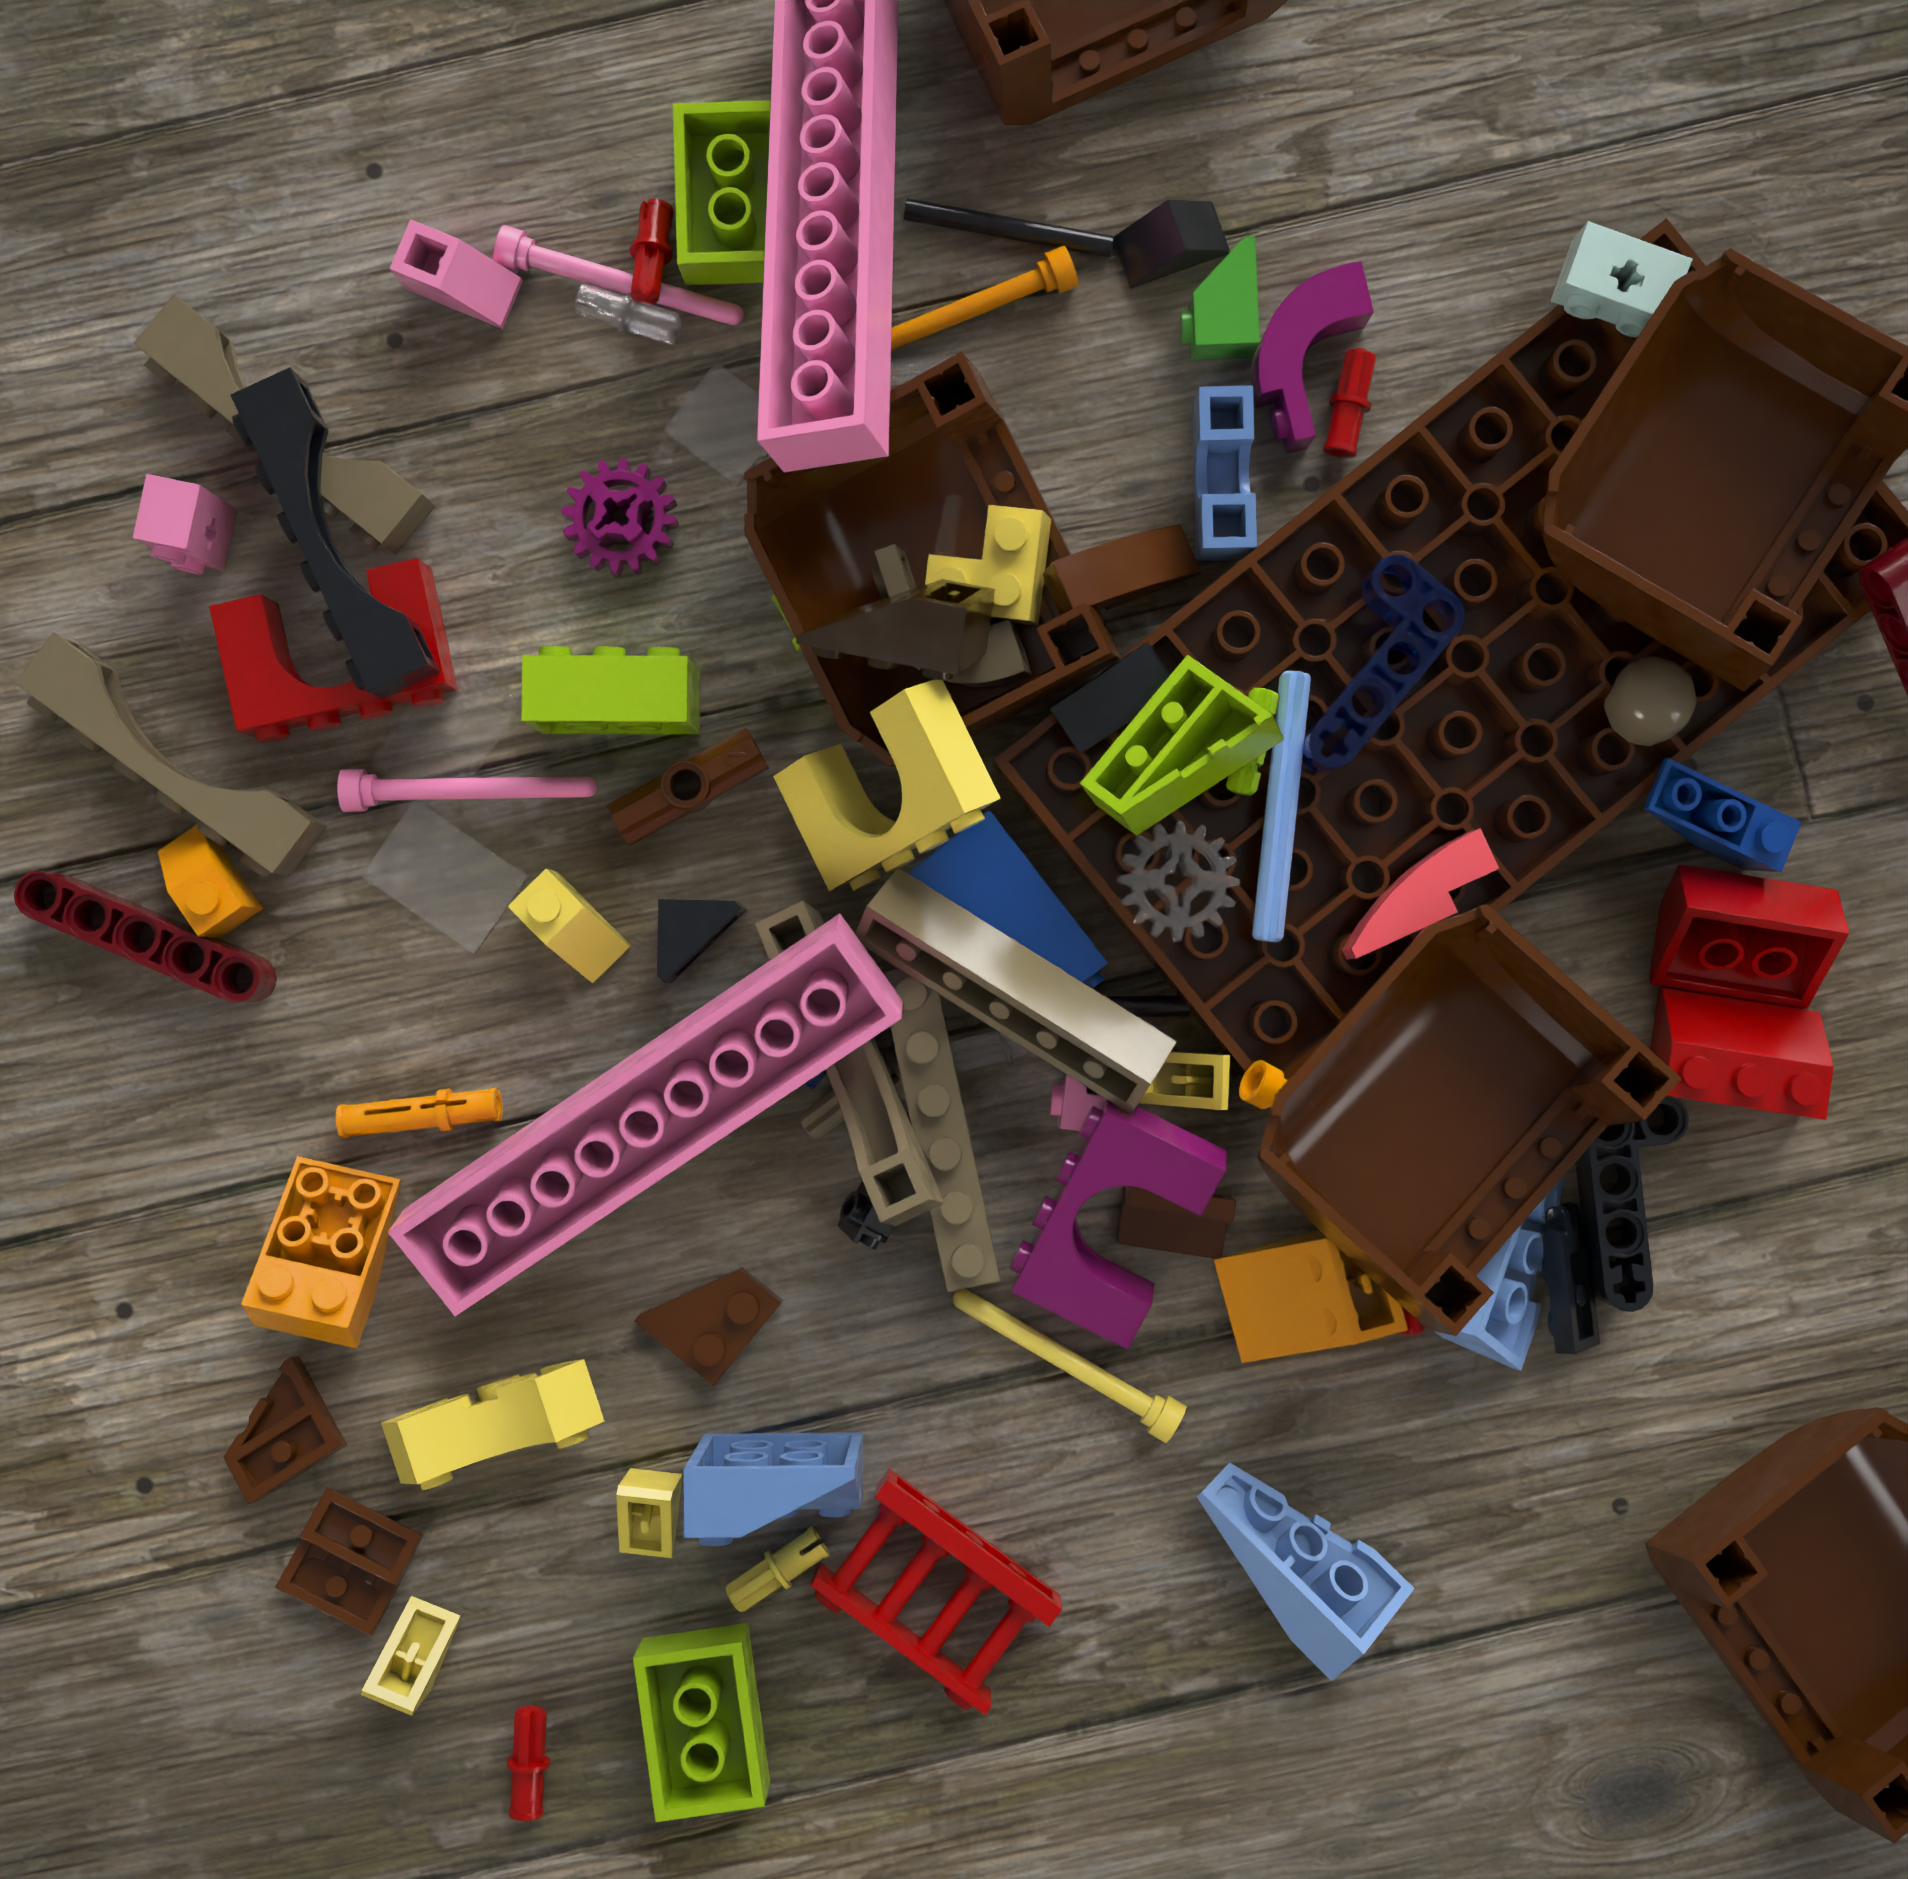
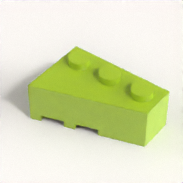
(1179, 747)

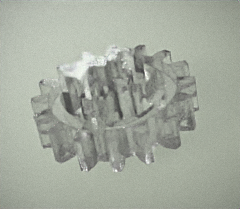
(1202, 881)

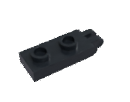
(1569, 1281)

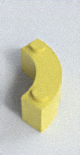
(504, 1418)

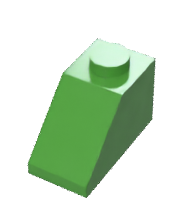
(1224, 309)

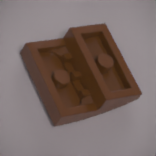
(349, 1561)

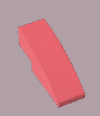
(1422, 894)

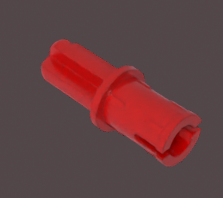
(651, 250)
(1350, 403)
(528, 1763)

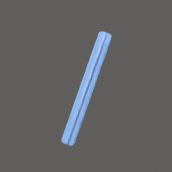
(1281, 808)

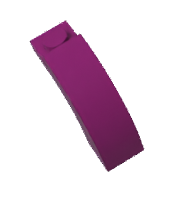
(1317, 309)

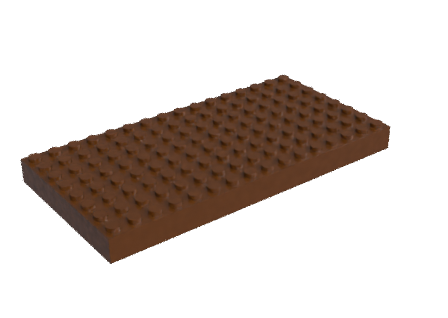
(1489, 738)

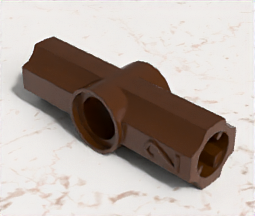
(656, 802)

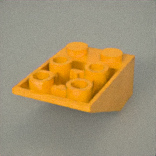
(323, 1253)
(1302, 1299)

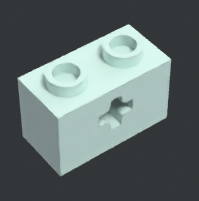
(1600, 260)

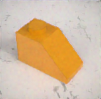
(206, 885)

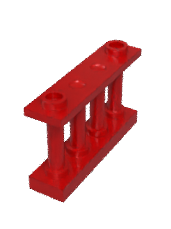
(985, 1568)

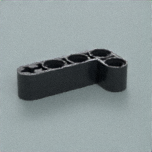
(1623, 1201)

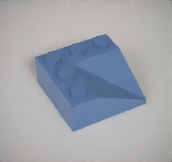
(757, 1477)

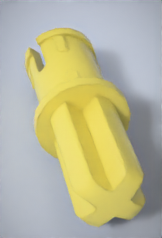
(775, 1571)

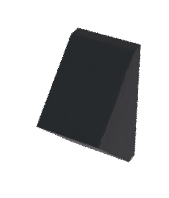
(1170, 240)
(688, 930)

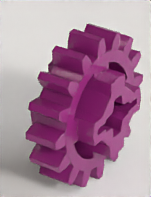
(605, 532)

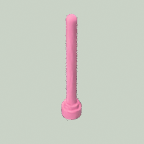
(518, 252)
(360, 790)

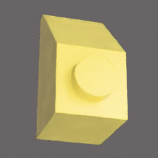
(569, 925)

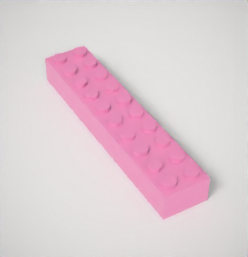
(829, 233)
(648, 1115)

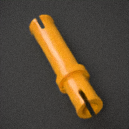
(439, 1110)

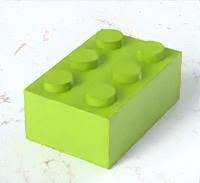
(721, 190)
(611, 692)
(701, 1722)

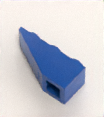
(1721, 819)

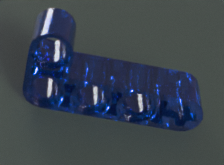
(1375, 675)

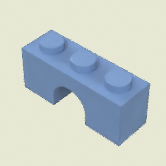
(1221, 473)

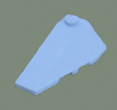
(1510, 1317)
(1317, 1584)

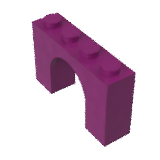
(1118, 1150)

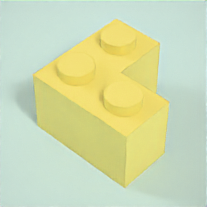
(1010, 563)

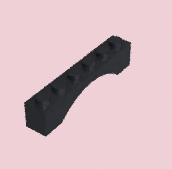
(290, 441)

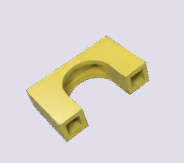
(939, 779)

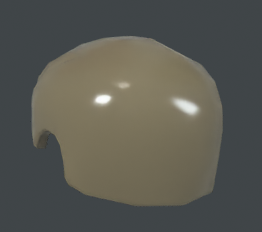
(1650, 700)

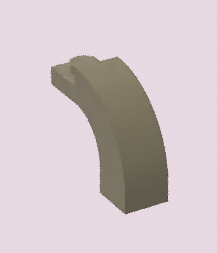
(1005, 653)

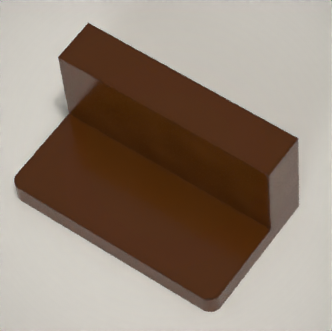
(1162, 1225)

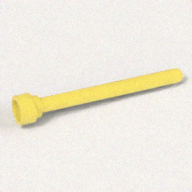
(1157, 1413)

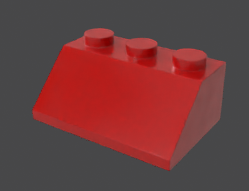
(1746, 936)
(1744, 1053)

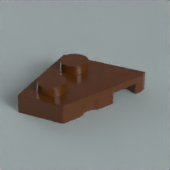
(712, 1321)
(284, 1435)

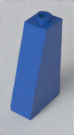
(999, 885)

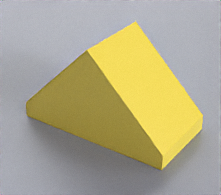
(1191, 1081)
(648, 1512)
(412, 1656)

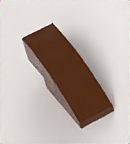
(1121, 569)

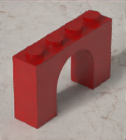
(273, 697)

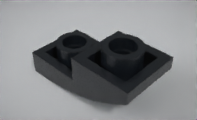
(1110, 698)

